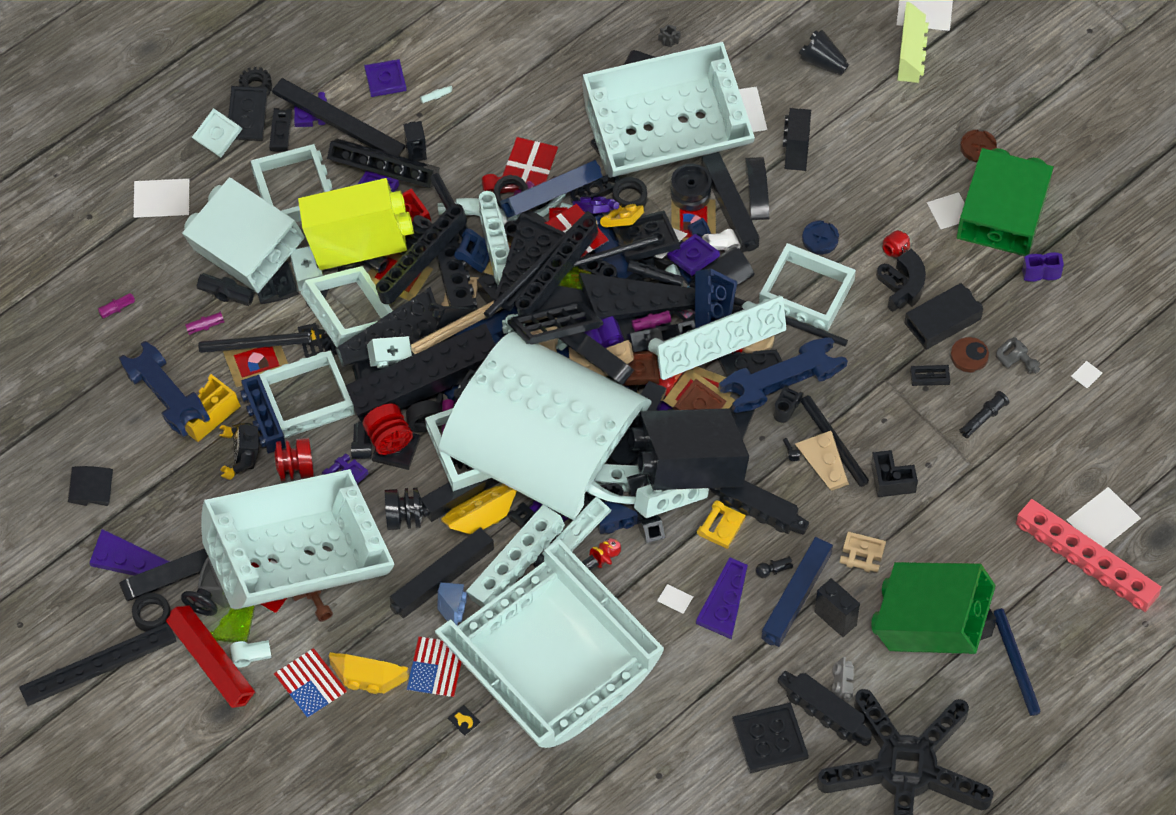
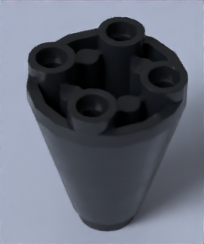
(824, 54)

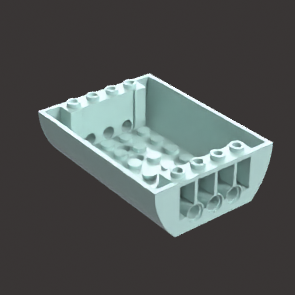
(657, 95)
(283, 524)

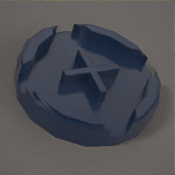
(820, 237)

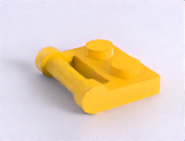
(624, 216)
(727, 527)

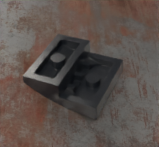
(280, 286)
(90, 485)

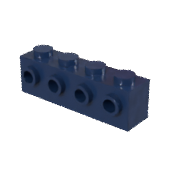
(262, 412)

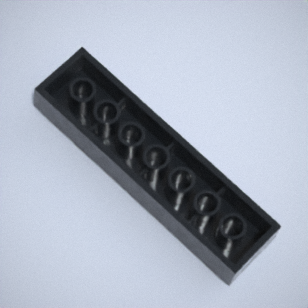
(422, 373)

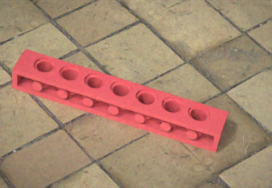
(1084, 545)

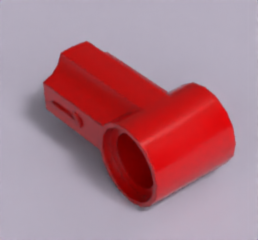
(490, 180)

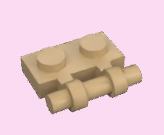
(865, 547)

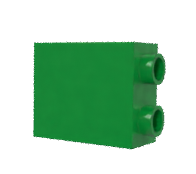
(1005, 201)
(934, 607)

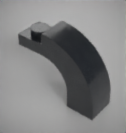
(914, 270)
(641, 339)
(651, 527)

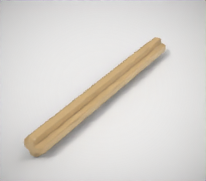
(450, 329)

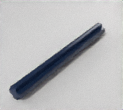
(1017, 662)

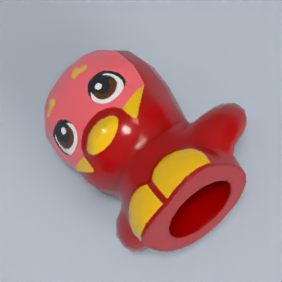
(607, 549)

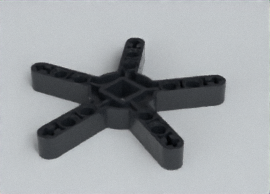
(907, 747)

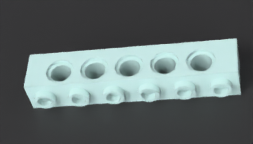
(517, 548)

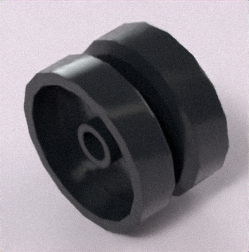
(691, 187)

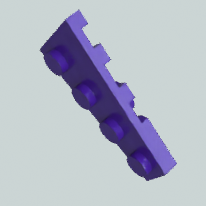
(122, 556)
(723, 603)

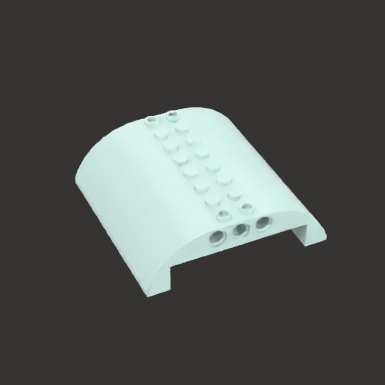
(539, 423)
(555, 648)

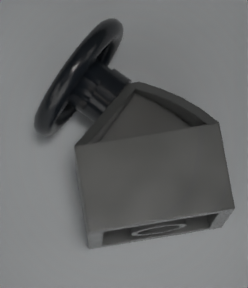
(208, 591)

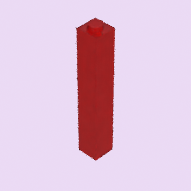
(210, 656)

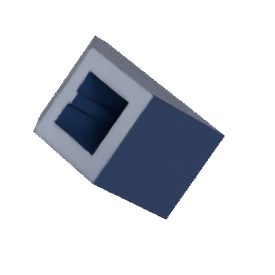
(618, 518)

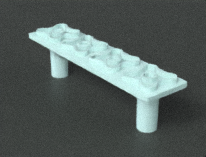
(719, 337)

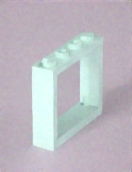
(287, 158)
(819, 265)
(324, 313)
(315, 418)
(456, 481)

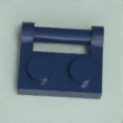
(478, 255)

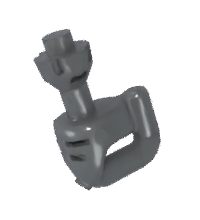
(1017, 354)

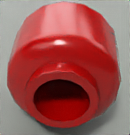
(896, 244)

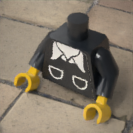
(245, 447)

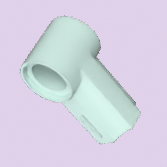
(244, 653)

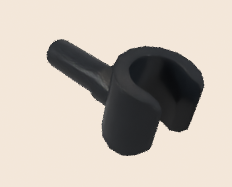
(792, 454)

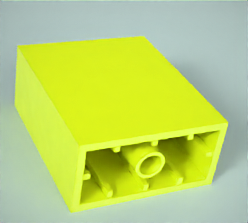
(355, 223)

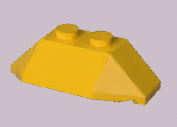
(481, 510)
(367, 673)

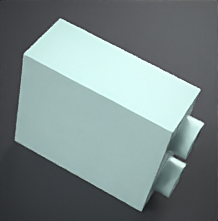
(243, 234)

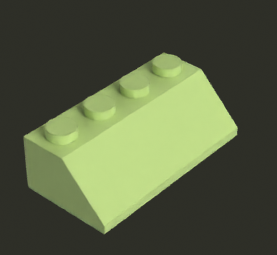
(912, 44)

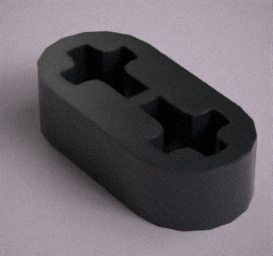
(891, 278)

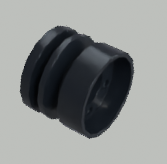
(403, 508)

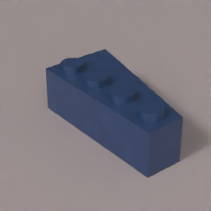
(713, 296)

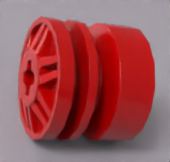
(387, 429)
(294, 459)

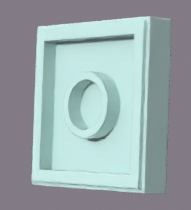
(217, 133)

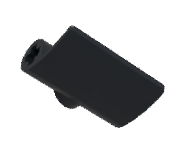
(731, 264)

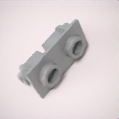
(842, 672)

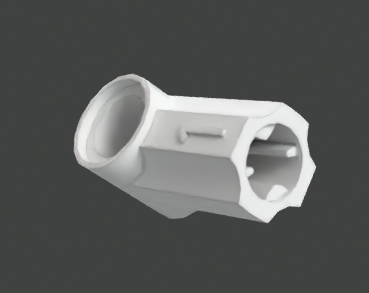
(724, 241)

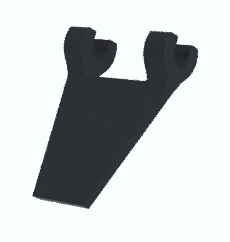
(446, 315)

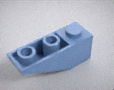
(452, 601)

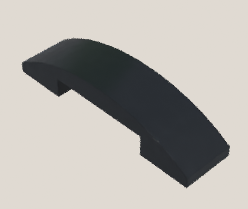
(757, 188)

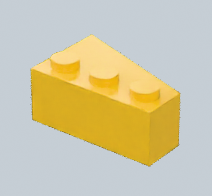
(219, 404)

